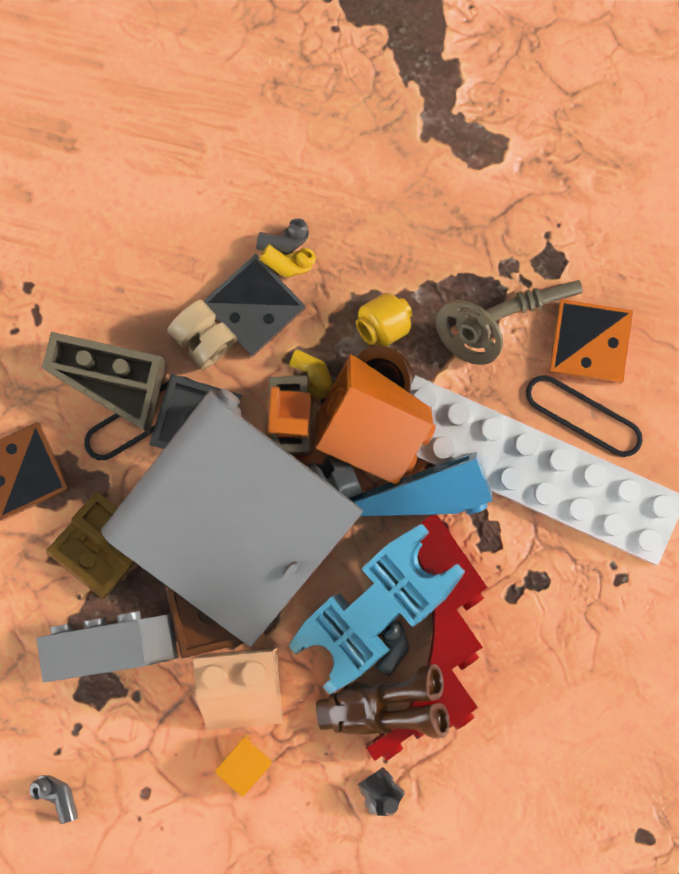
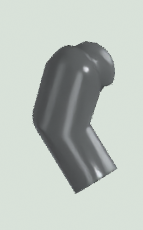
(288, 240)
(397, 642)
(56, 792)

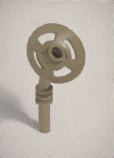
(477, 324)

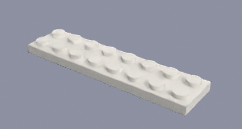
(551, 474)

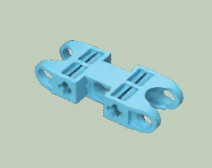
(397, 590)

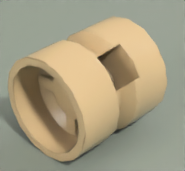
(200, 332)

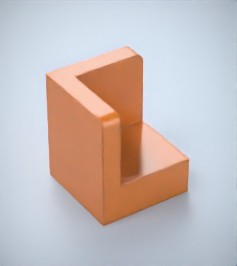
(289, 414)

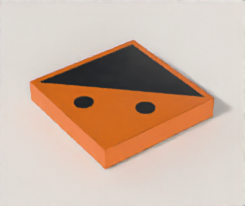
(591, 341)

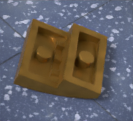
(86, 551)

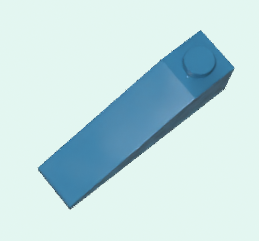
(438, 490)

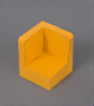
(243, 766)

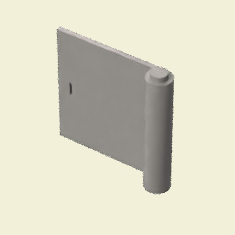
(228, 517)

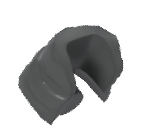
(381, 793)

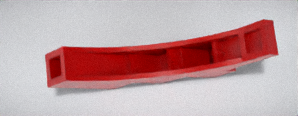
(452, 639)

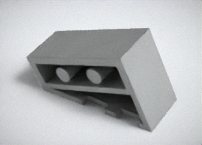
(106, 647)

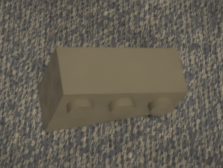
(109, 374)

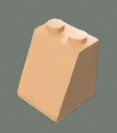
(238, 688)

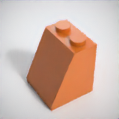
(372, 422)

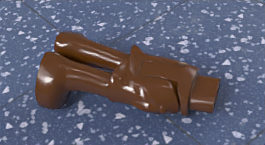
(363, 708)

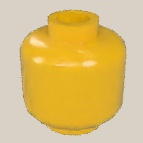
(384, 320)

